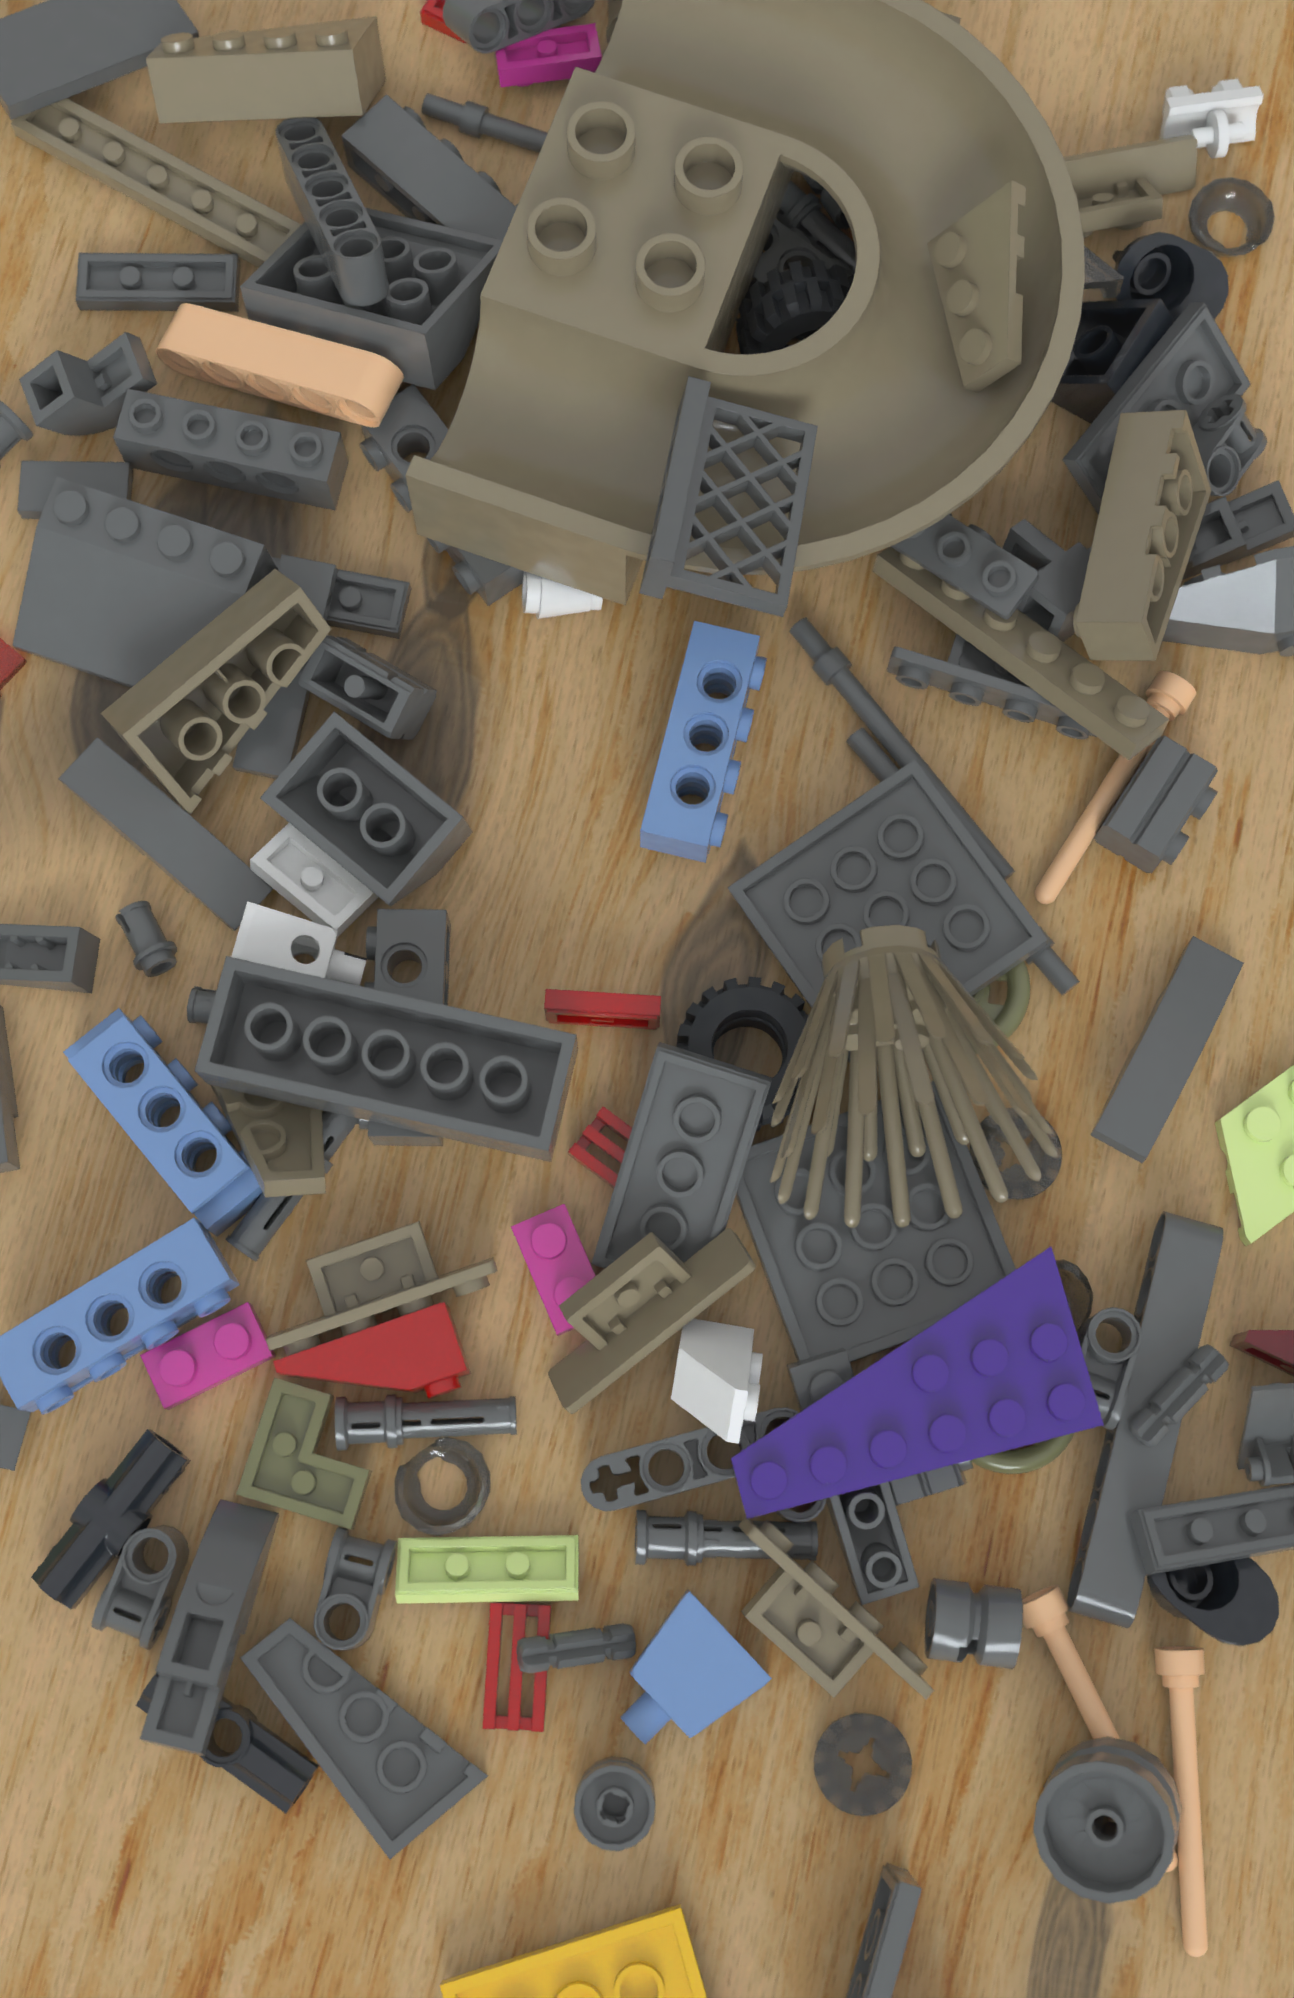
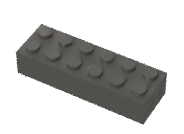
(388, 1058)

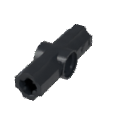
(108, 1518)
(263, 1759)

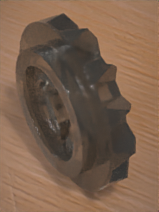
(1015, 1179)
(873, 1792)

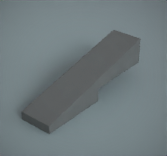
(48, 957)

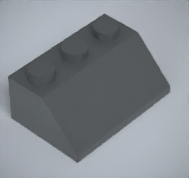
(367, 811)

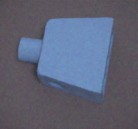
(690, 1673)

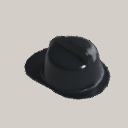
(1171, 271)
(1223, 1599)

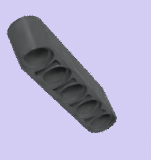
(333, 211)

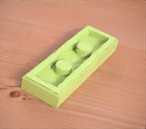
(487, 1569)

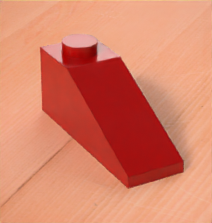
(397, 1355)

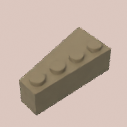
(268, 73)

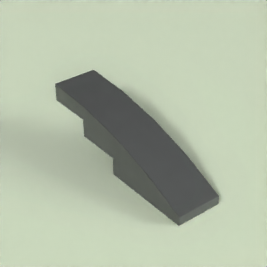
(1240, 528)
(164, 833)
(1167, 1050)

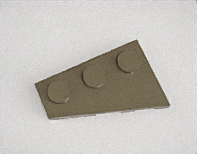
(978, 286)
(278, 1141)

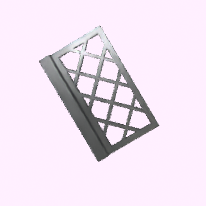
(680, 502)

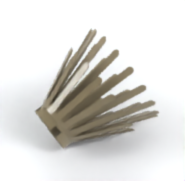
(887, 1010)

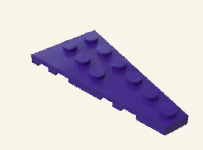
(961, 1390)

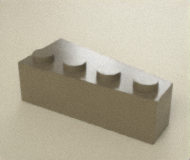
(1142, 536)
(217, 685)

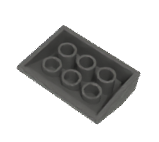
(421, 322)
(125, 582)

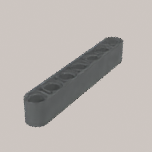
(1129, 1474)

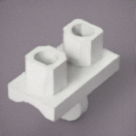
(1212, 117)

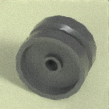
(1072, 1825)

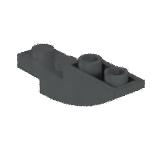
(866, 1517)
(208, 1626)

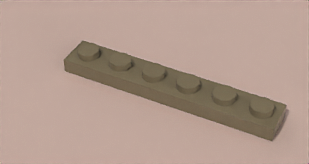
(156, 179)
(1033, 657)

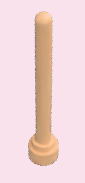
(1169, 696)
(1047, 1616)
(1180, 1673)

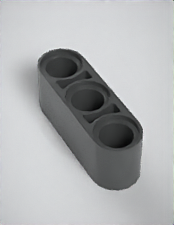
(500, 23)

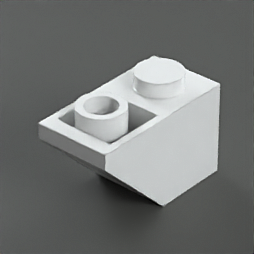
(718, 1376)

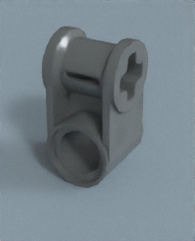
(1228, 444)
(1108, 1370)
(353, 1585)
(138, 1596)

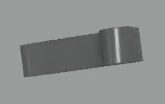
(697, 1468)

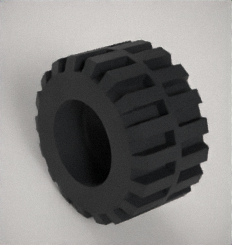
(790, 305)
(746, 1007)

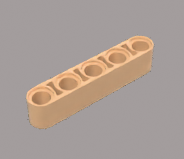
(280, 365)

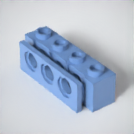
(718, 663)
(104, 1058)
(32, 1348)

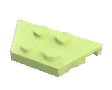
(1261, 1156)

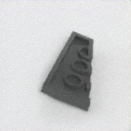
(370, 1747)

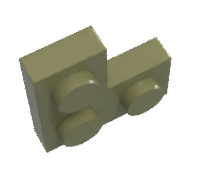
(285, 1463)

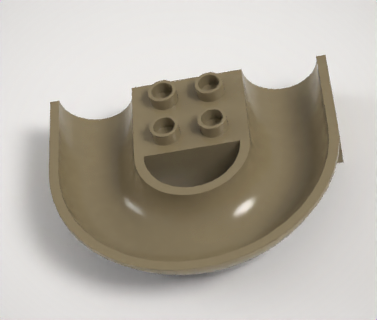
(648, 240)

